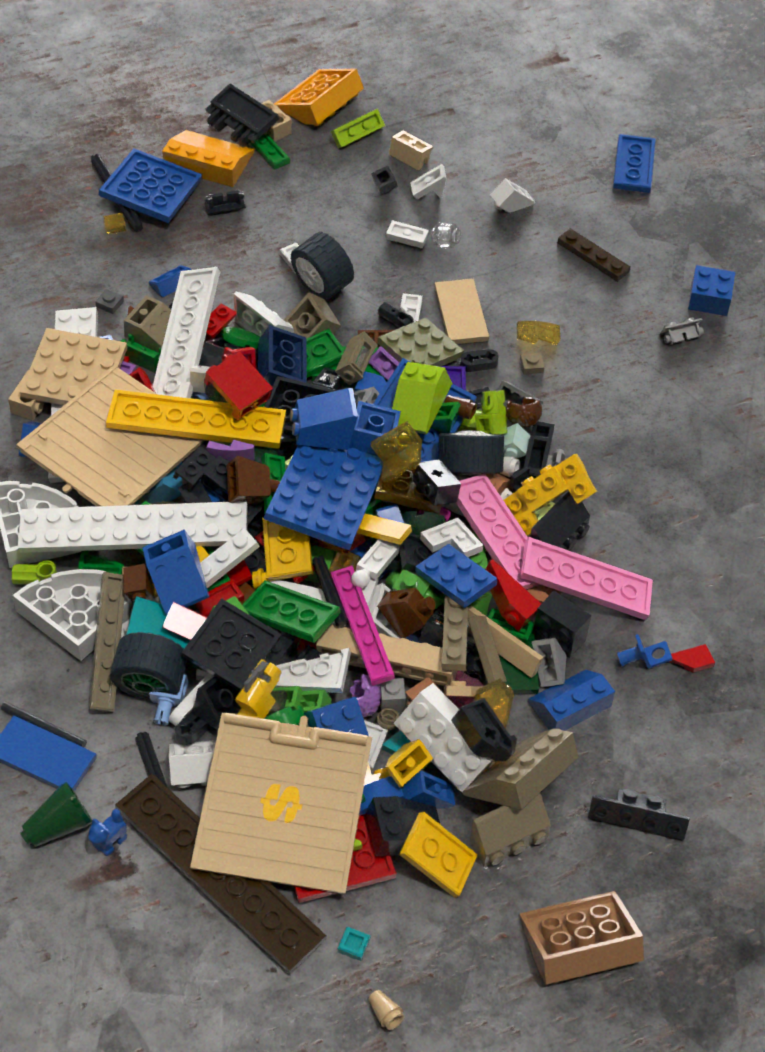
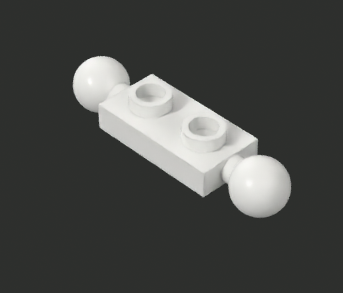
(374, 562)

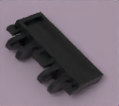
(241, 113)

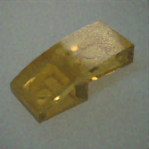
(537, 330)

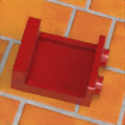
(239, 384)

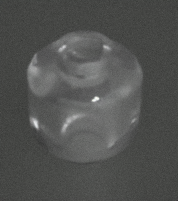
(446, 235)

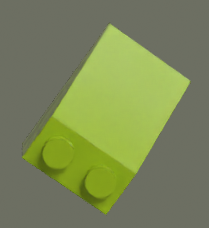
(421, 394)

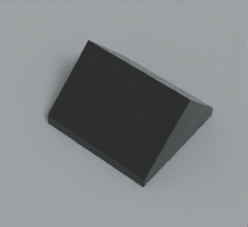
(213, 700)

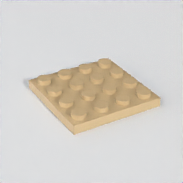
(69, 364)

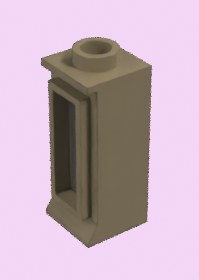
(356, 358)

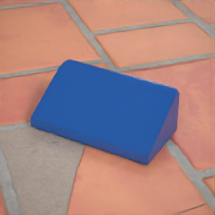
(167, 282)

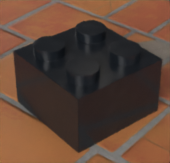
(562, 620)

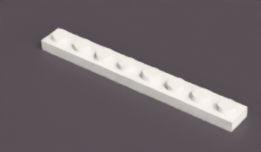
(221, 561)

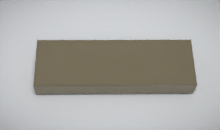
(486, 648)

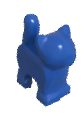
(106, 833)

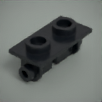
(232, 201)

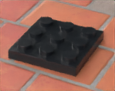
(230, 644)

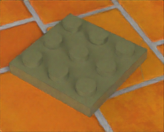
(421, 344)

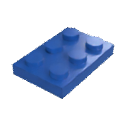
(456, 575)

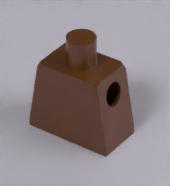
(249, 481)
(406, 610)

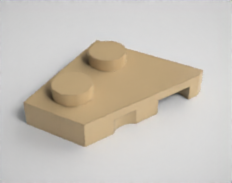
(459, 688)

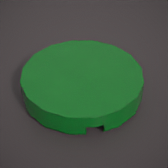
(240, 337)

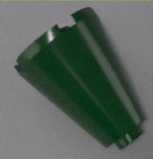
(56, 817)

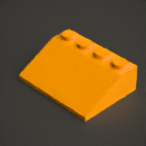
(321, 95)
(211, 157)

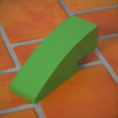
(307, 699)

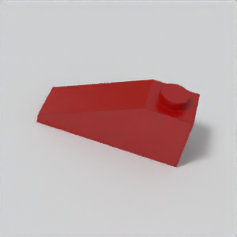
(512, 598)

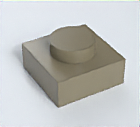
(532, 363)

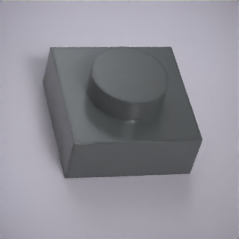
(109, 301)

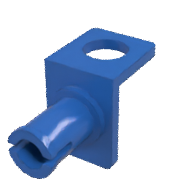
(639, 652)

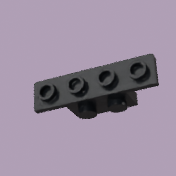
(640, 813)

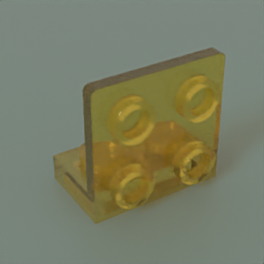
(398, 450)

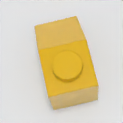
(408, 761)

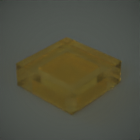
(114, 223)

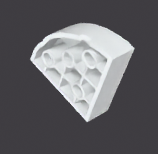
(24, 496)
(66, 608)

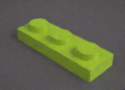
(357, 128)

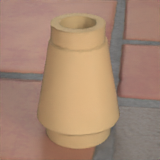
(387, 1011)

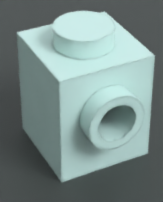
(516, 441)

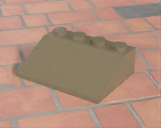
(527, 771)

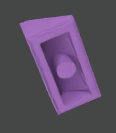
(383, 362)

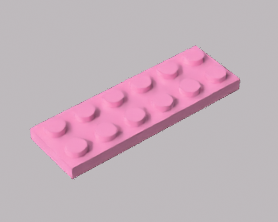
(494, 525)
(586, 578)

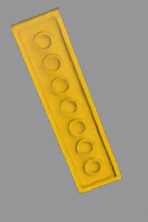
(194, 419)

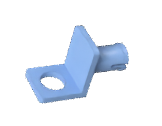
(167, 701)

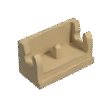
(410, 150)

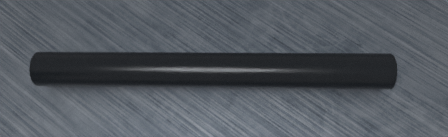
(15, 711)

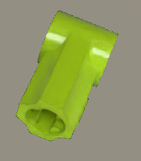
(29, 573)

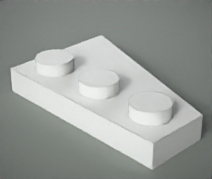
(317, 674)

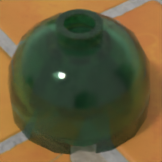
(422, 521)

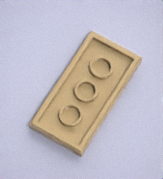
(461, 311)

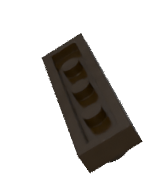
(593, 254)

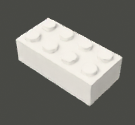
(430, 721)

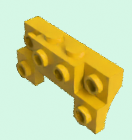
(553, 482)

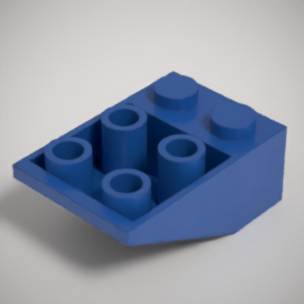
(176, 570)

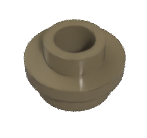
(386, 718)

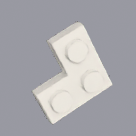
(452, 533)

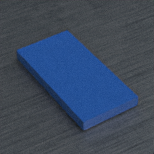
(634, 163)
(43, 754)

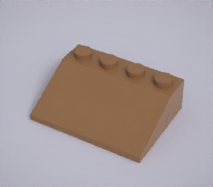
(582, 937)

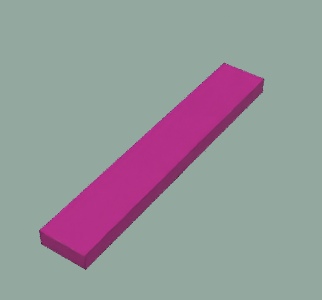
(363, 627)

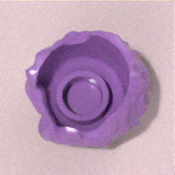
(367, 695)

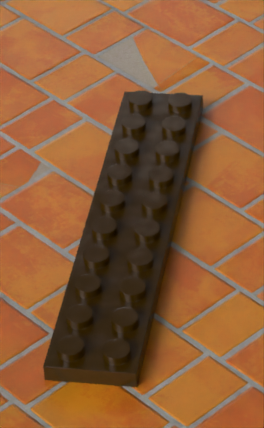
(249, 902)

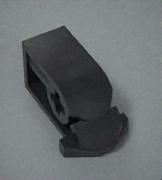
(484, 731)

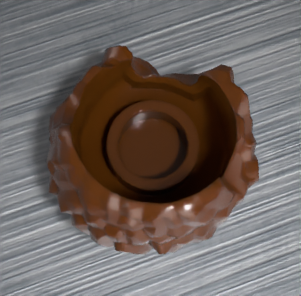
(525, 414)

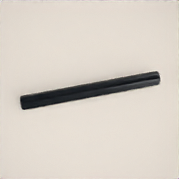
(104, 173)

